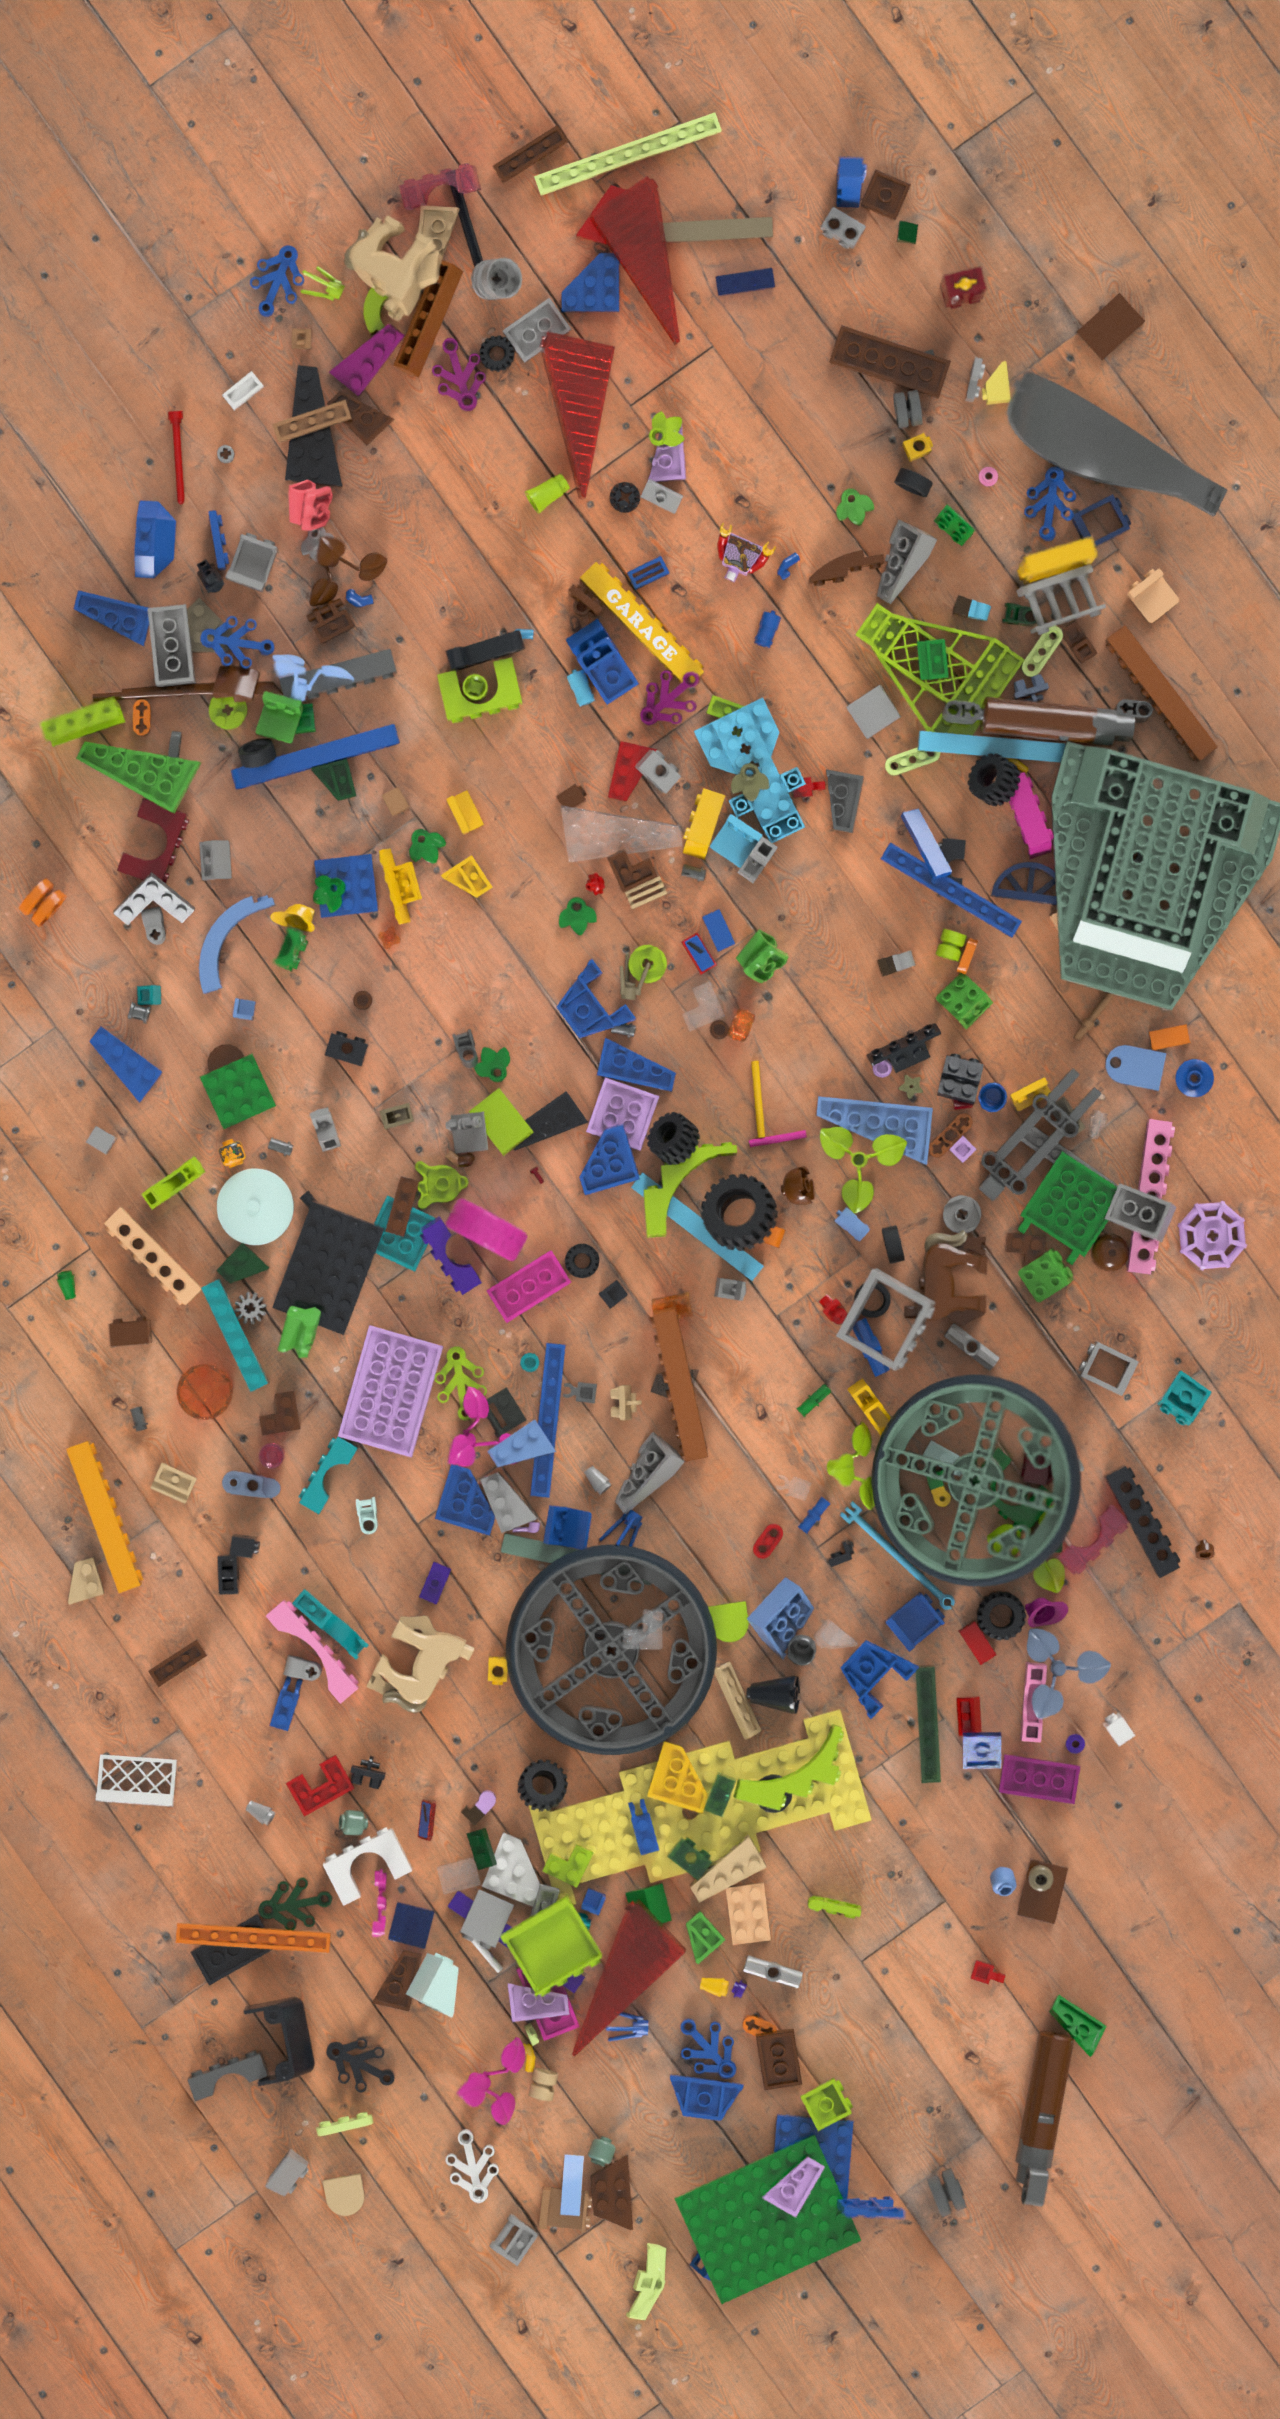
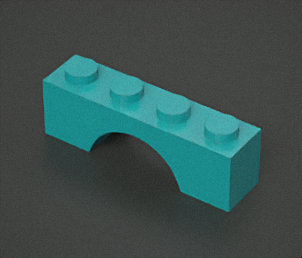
(315, 1495)

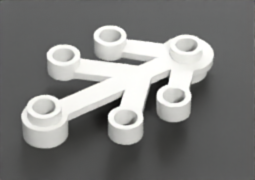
(472, 2168)

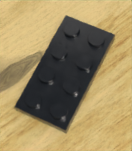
(221, 1961)

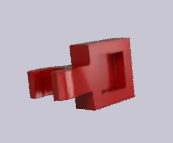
(806, 790)
(984, 1972)

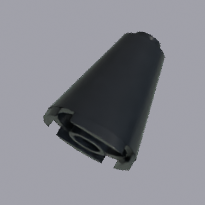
(776, 1694)

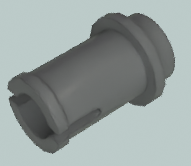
(693, 872)
(625, 1029)
(280, 1146)
(138, 1419)

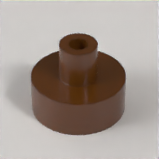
(1204, 1550)

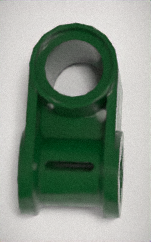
(1018, 616)

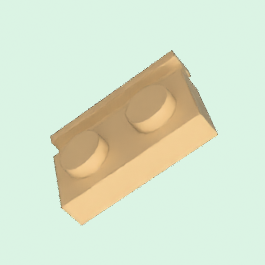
(173, 1483)

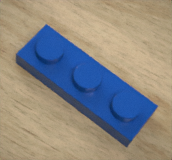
(218, 539)

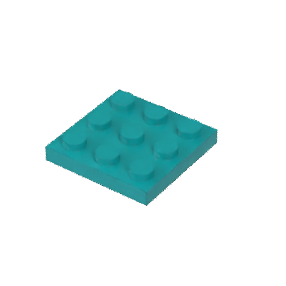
(402, 1250)

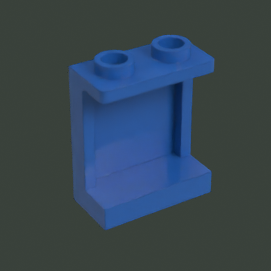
(915, 1620)

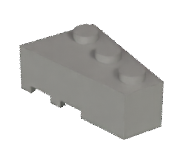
(506, 1503)

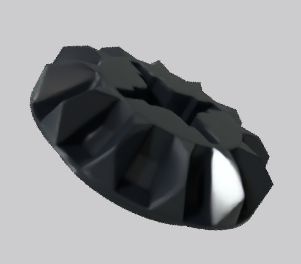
(623, 506)

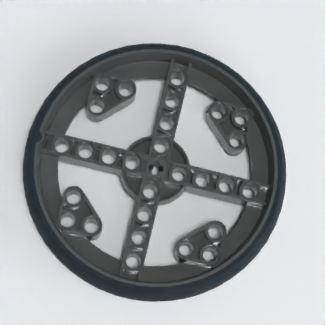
(527, 1618)

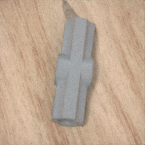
(981, 1354)
(760, 1968)

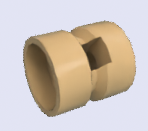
(543, 2084)

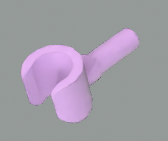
(533, 1528)

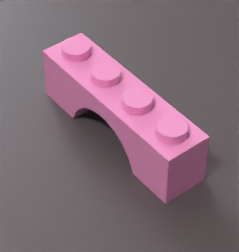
(1030, 1725)

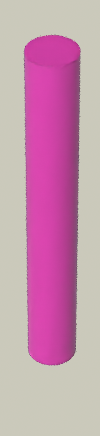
(777, 1138)

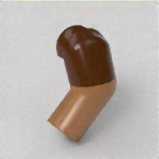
(460, 1161)

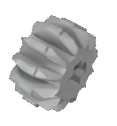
(252, 1314)

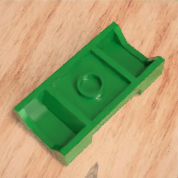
(290, 950)

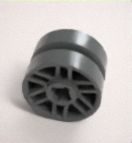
(907, 409)

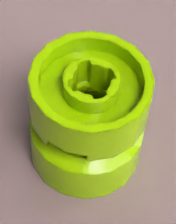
(475, 687)
(950, 945)

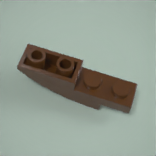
(837, 568)

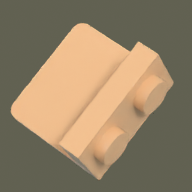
(1153, 596)

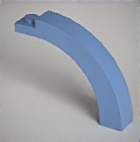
(217, 934)

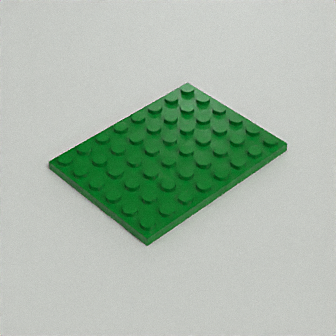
(752, 2240)

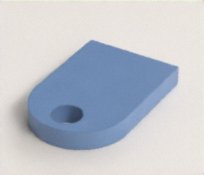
(1137, 1068)

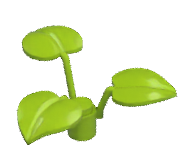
(888, 1150)
(843, 1467)
(1047, 1575)

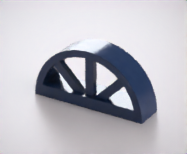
(1020, 894)

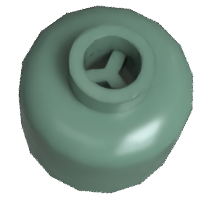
(353, 1822)
(601, 2151)

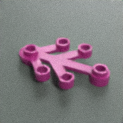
(379, 1926)

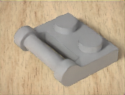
(519, 2243)

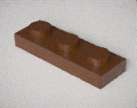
(402, 1206)
(177, 1663)

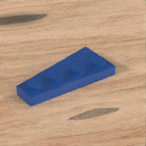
(120, 616)
(631, 1067)

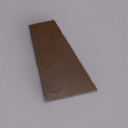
(398, 1981)

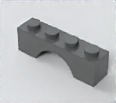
(251, 2067)

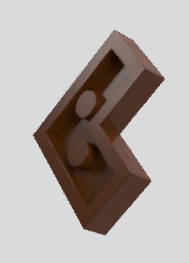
(628, 875)
(1030, 1245)
(286, 1418)

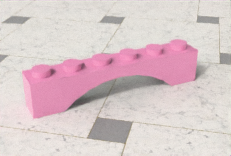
(286, 1620)

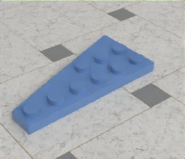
(879, 1119)

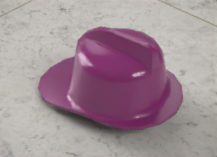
(1043, 1612)

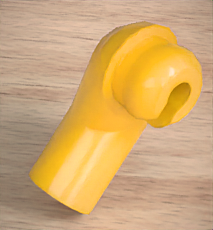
(530, 2058)

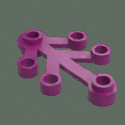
(460, 378)
(667, 698)

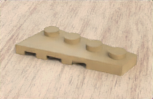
(437, 225)
(735, 1866)

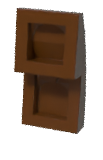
(1078, 642)

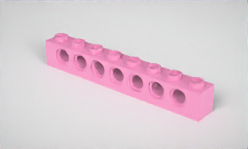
(1153, 1128)

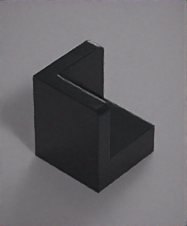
(613, 1294)

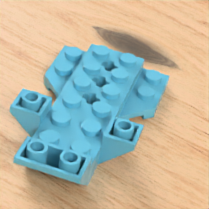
(722, 749)

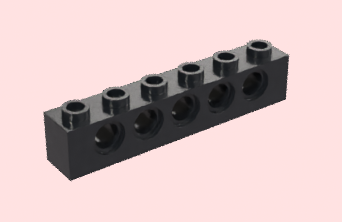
(1171, 1561)

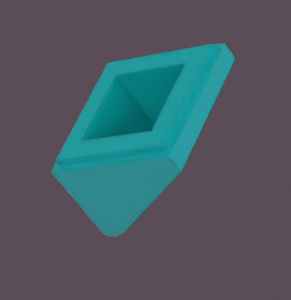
(149, 995)

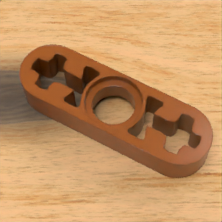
(958, 1136)

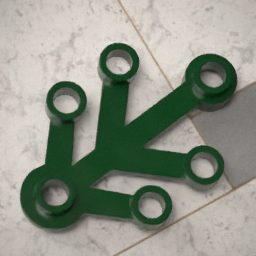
(292, 1905)

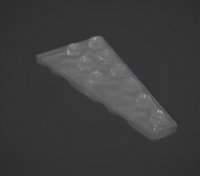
(603, 834)

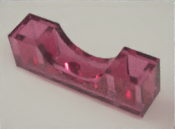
(417, 192)
(1076, 1557)

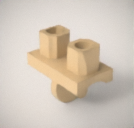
(627, 1402)

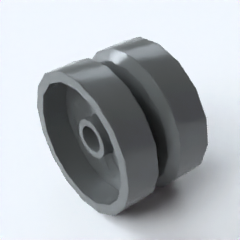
(947, 2192)

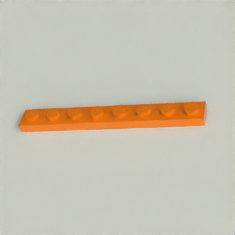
(253, 1937)

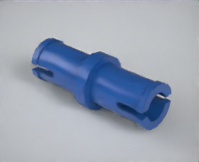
(814, 1515)

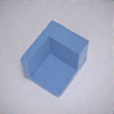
(244, 1009)

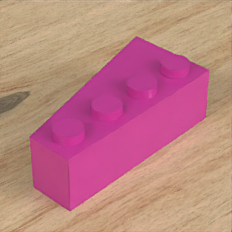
(1031, 819)

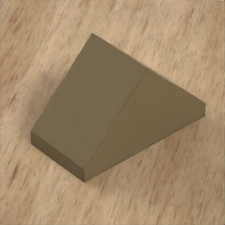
(396, 1116)

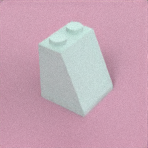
(436, 1984)

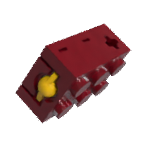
(963, 287)

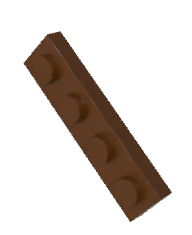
(530, 154)

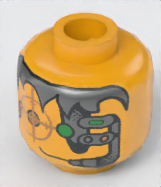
(232, 1153)

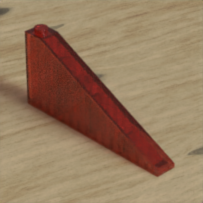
(636, 237)
(578, 383)
(636, 1960)

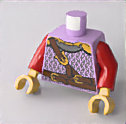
(740, 554)

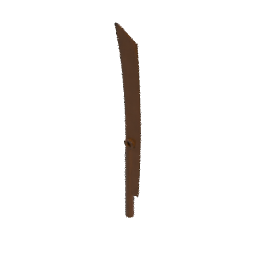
(176, 690)

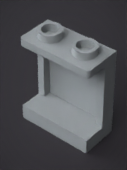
(252, 562)
(486, 1919)

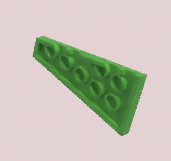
(148, 774)

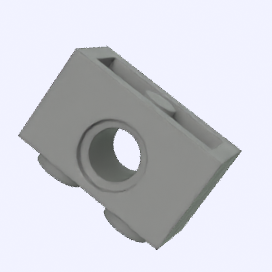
(648, 765)

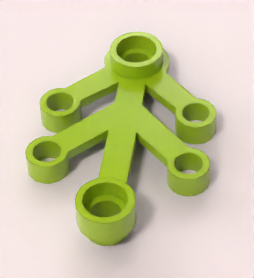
(459, 1378)

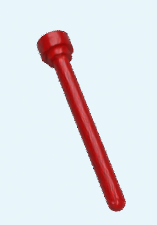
(176, 419)

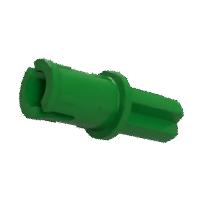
(814, 1400)

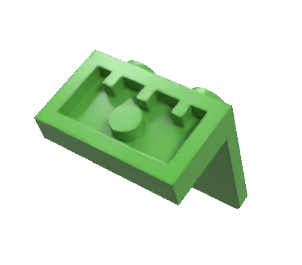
(279, 717)
(964, 1000)

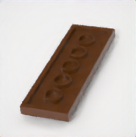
(890, 361)

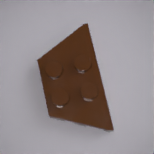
(612, 2193)

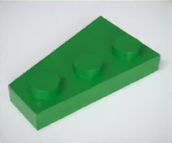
(1079, 2024)

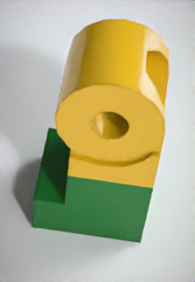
(939, 1494)

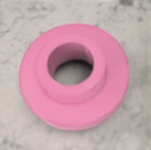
(984, 481)

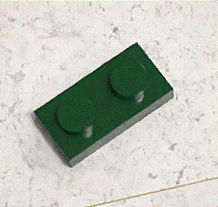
(481, 1849)

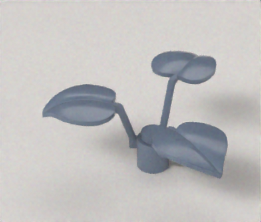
(1042, 1645)

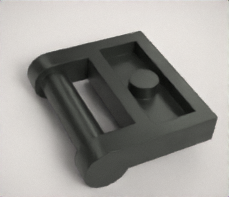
(508, 1409)

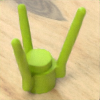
(334, 287)

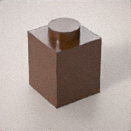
(572, 796)

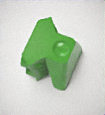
(761, 957)
(299, 1330)

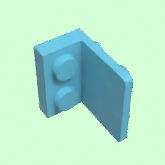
(735, 841)

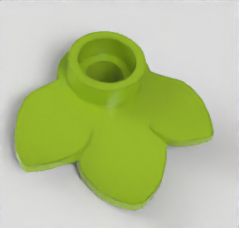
(668, 428)

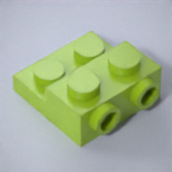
(827, 2103)

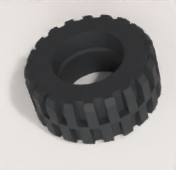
(755, 1228)

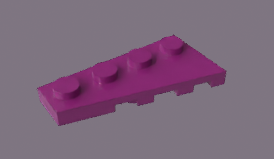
(367, 360)

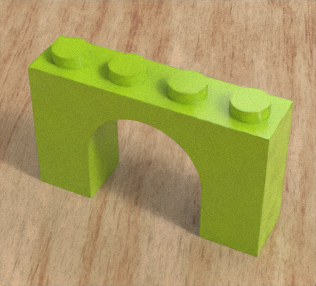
(506, 696)

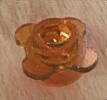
(384, 937)

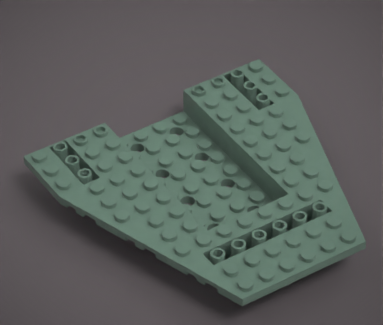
(1097, 828)

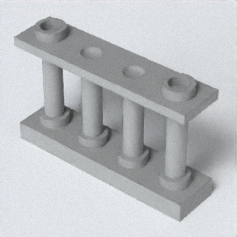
(1064, 580)

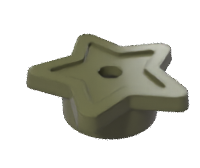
(906, 1086)

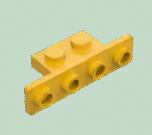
(401, 884)

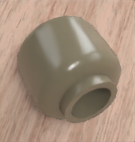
(1038, 1884)

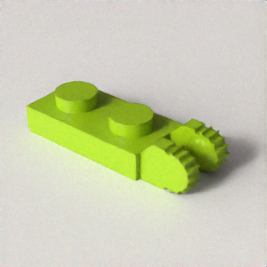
(833, 1906)

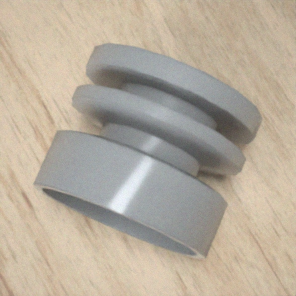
(496, 279)

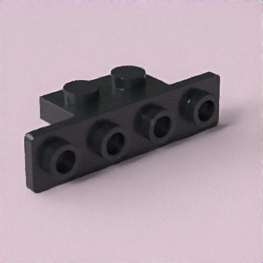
(907, 1050)

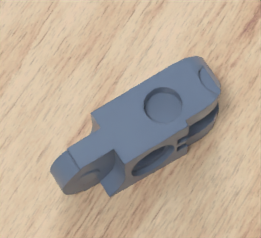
(267, 1486)

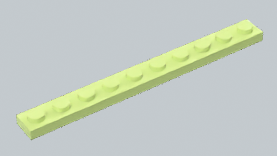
(627, 154)

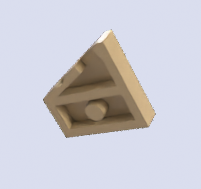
(85, 1581)

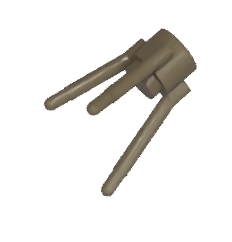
(628, 989)

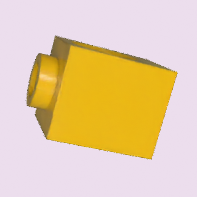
(911, 453)
(497, 1661)

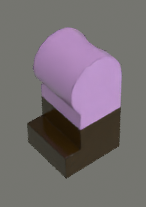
(480, 1808)

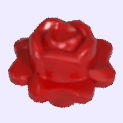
(595, 884)

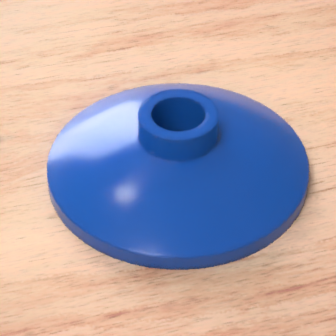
(1204, 1078)

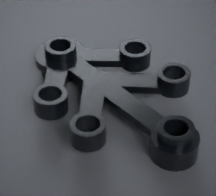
(357, 2062)

